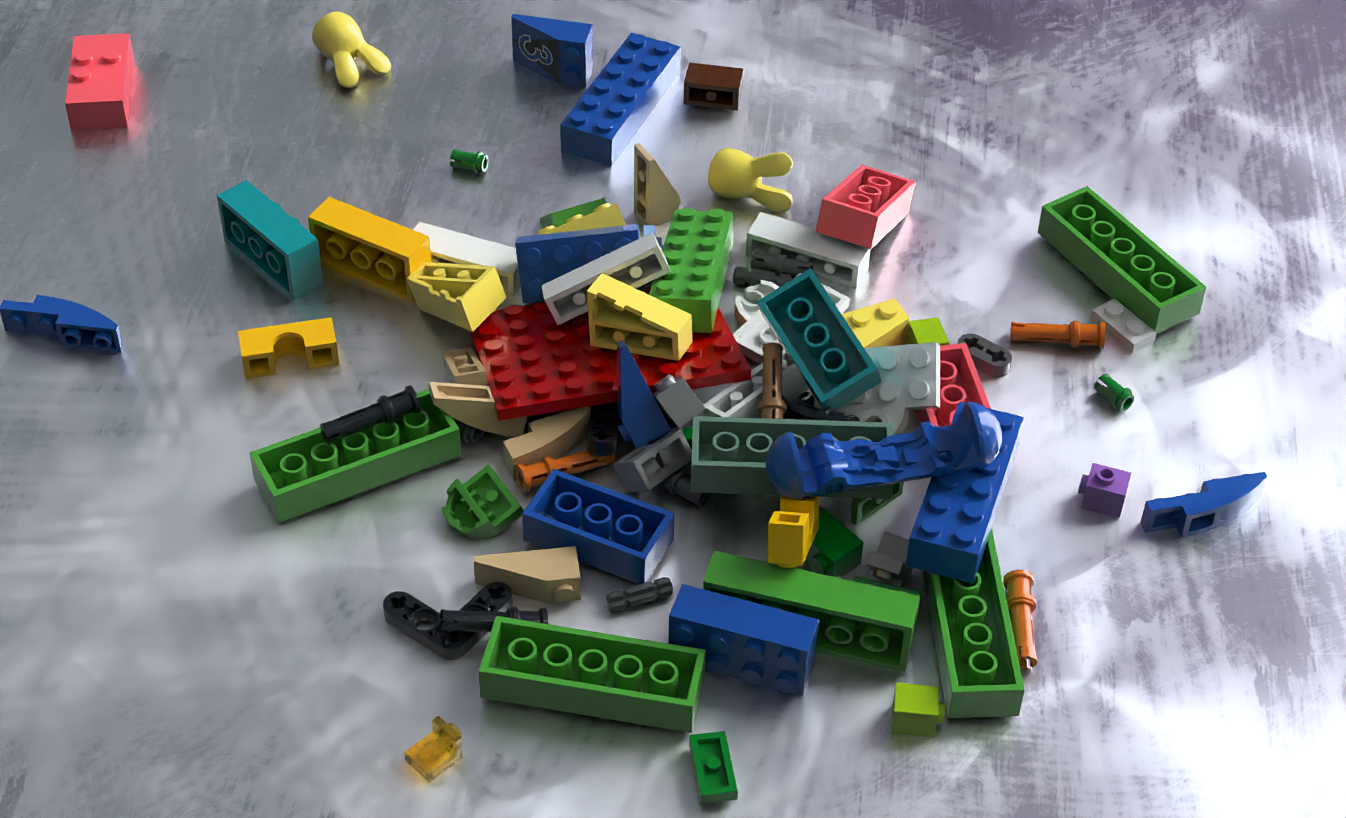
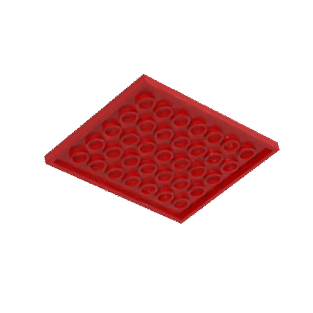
(553, 368)

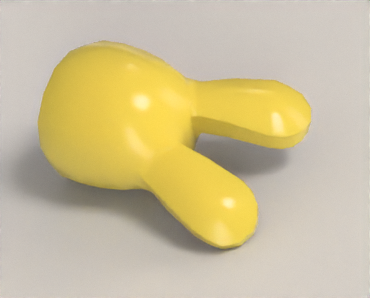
(342, 42)
(739, 176)

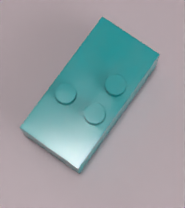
(270, 239)
(819, 341)

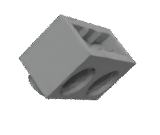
(677, 400)
(654, 461)

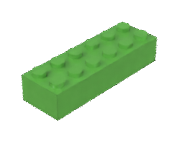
(698, 258)
(1121, 259)
(311, 474)
(854, 617)
(975, 642)
(592, 674)

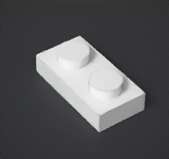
(1123, 325)

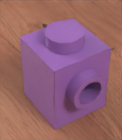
(1104, 489)

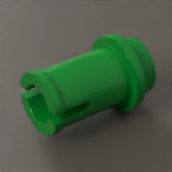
(470, 161)
(1115, 393)

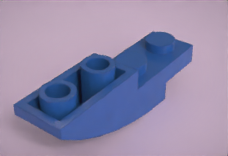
(68, 320)
(1212, 507)

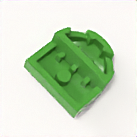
(481, 505)

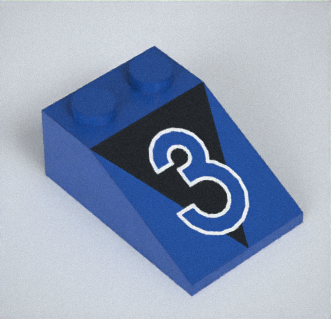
(554, 48)

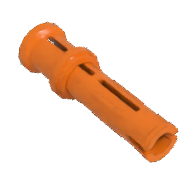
(1071, 334)
(537, 473)
(1021, 606)

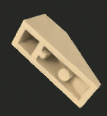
(653, 193)
(464, 367)
(534, 574)

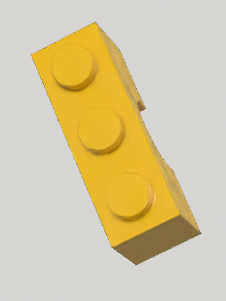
(266, 345)
(792, 531)

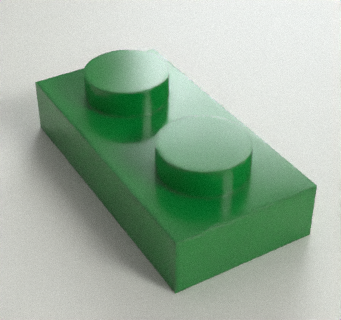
(713, 767)

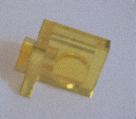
(437, 750)

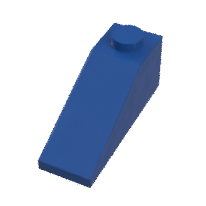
(636, 404)

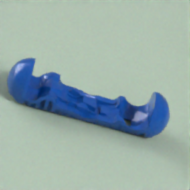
(843, 466)

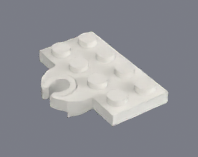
(754, 329)
(908, 383)

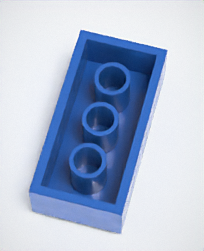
(555, 254)
(604, 525)
(746, 638)

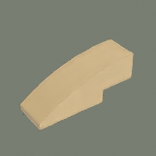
(474, 407)
(547, 437)

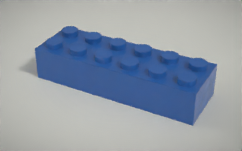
(620, 99)
(962, 509)

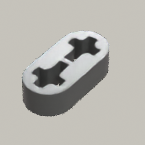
(987, 355)

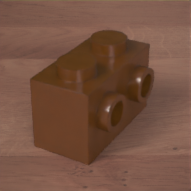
(713, 86)

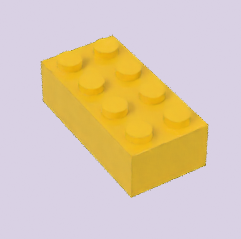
(368, 246)

